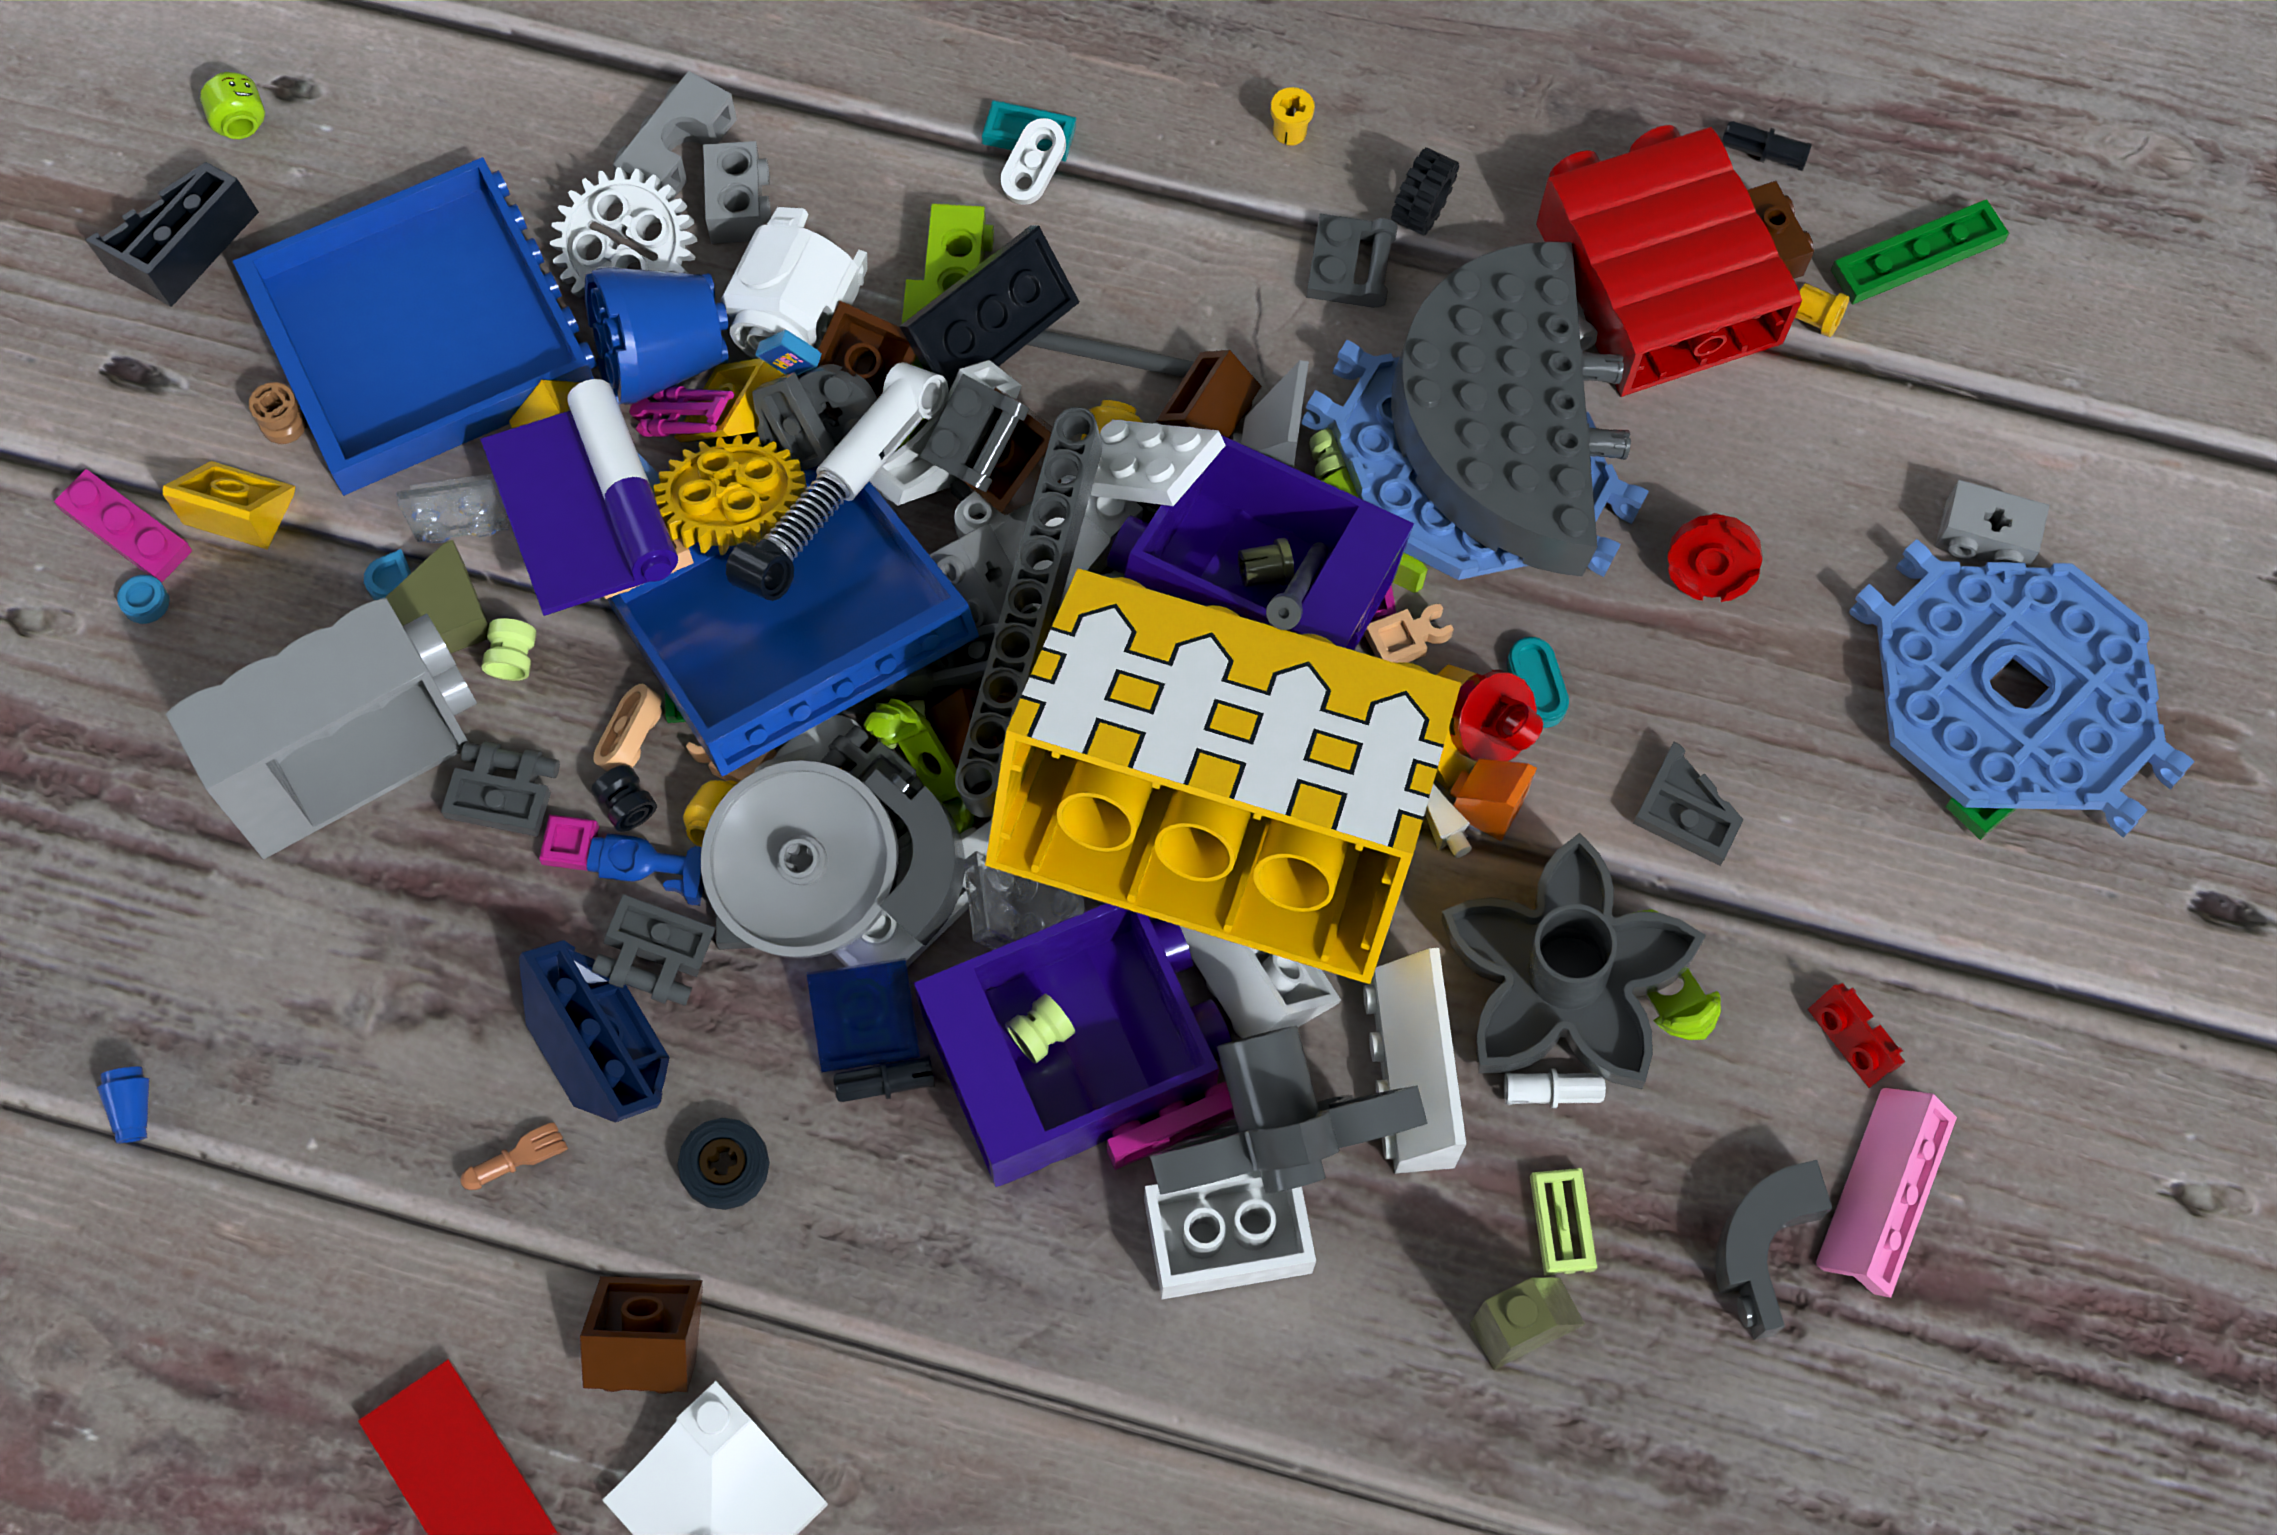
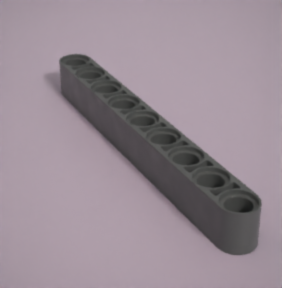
(1031, 587)

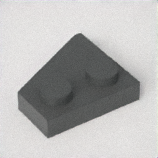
(791, 421)
(1689, 810)

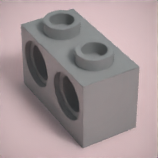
(735, 192)

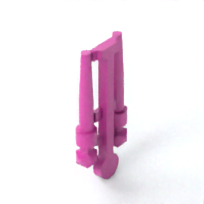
(675, 402)

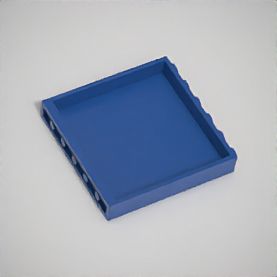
(413, 323)
(762, 670)

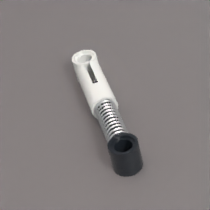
(906, 399)

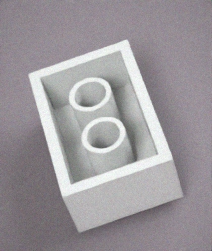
(1227, 1235)

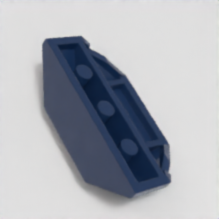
(591, 1034)

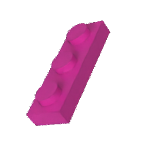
(123, 526)
(1175, 1122)

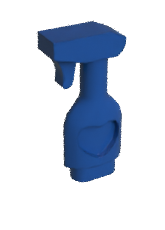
(635, 859)

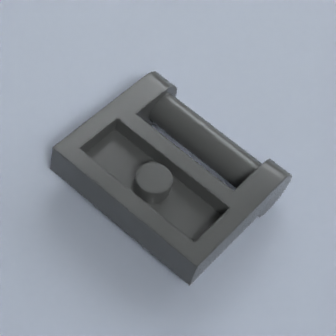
(1337, 255)
(965, 427)

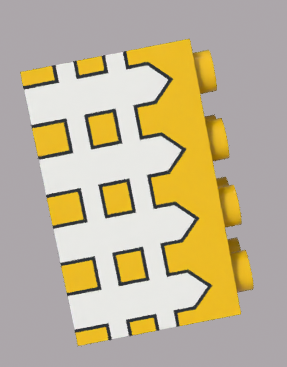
(1220, 773)

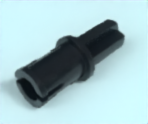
(1766, 145)
(883, 1079)

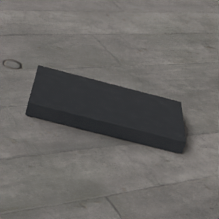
(992, 308)

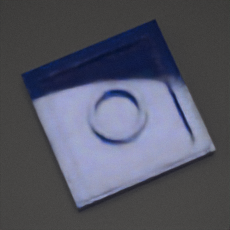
(863, 1015)

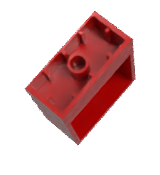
(1669, 256)

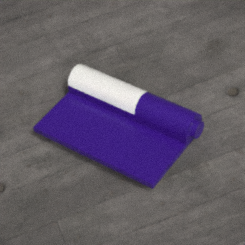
(580, 502)

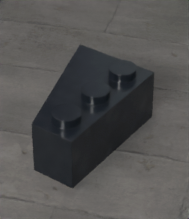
(178, 235)

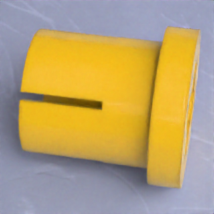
(1282, 112)
(1821, 309)

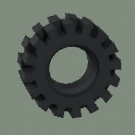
(1425, 191)

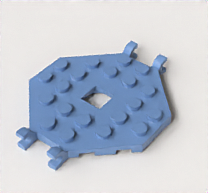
(1389, 481)
(2066, 630)

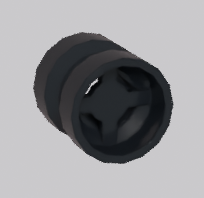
(623, 797)

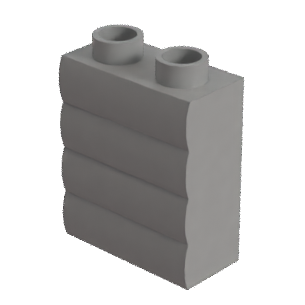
(325, 724)

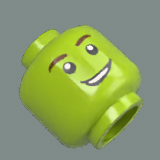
(232, 105)

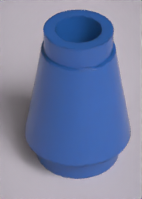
(125, 1101)

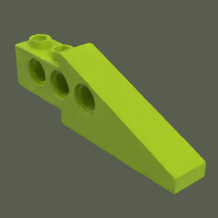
(951, 232)

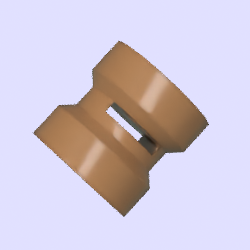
(277, 413)

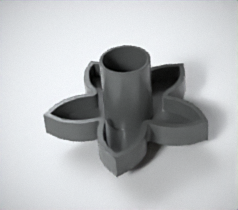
(1569, 969)
(1280, 1121)

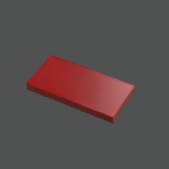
(453, 1461)

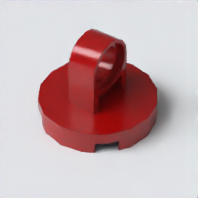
(1715, 557)
(1495, 717)

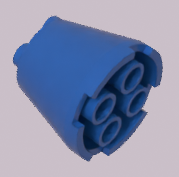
(653, 328)

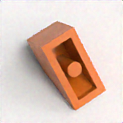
(1492, 794)

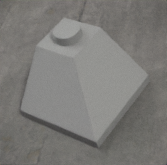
(1276, 419)

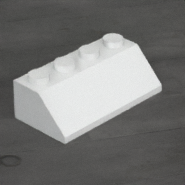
(1259, 987)
(1416, 1050)

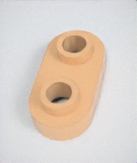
(628, 727)

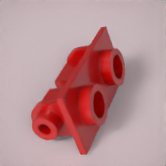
(1845, 1022)

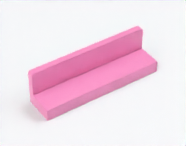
(1887, 1189)

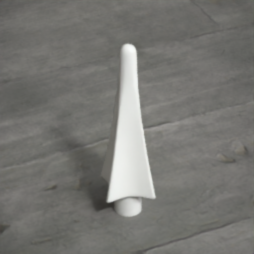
(1447, 824)

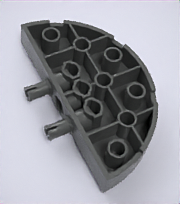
(1498, 406)

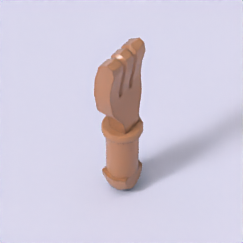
(530, 1150)

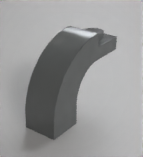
(937, 865)
(1777, 1202)

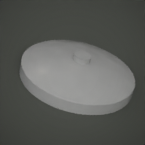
(799, 859)

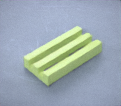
(1568, 1263)

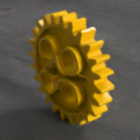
(728, 493)

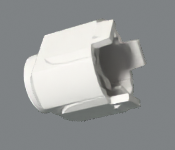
(789, 283)

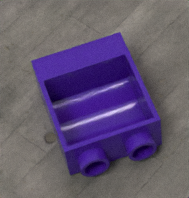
(1247, 504)
(1130, 1048)

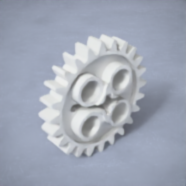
(642, 206)

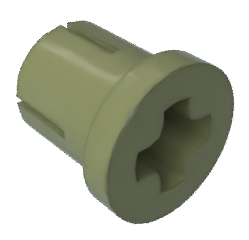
(1266, 564)

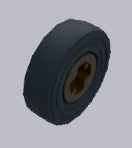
(704, 1147)

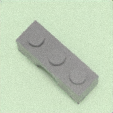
(690, 113)

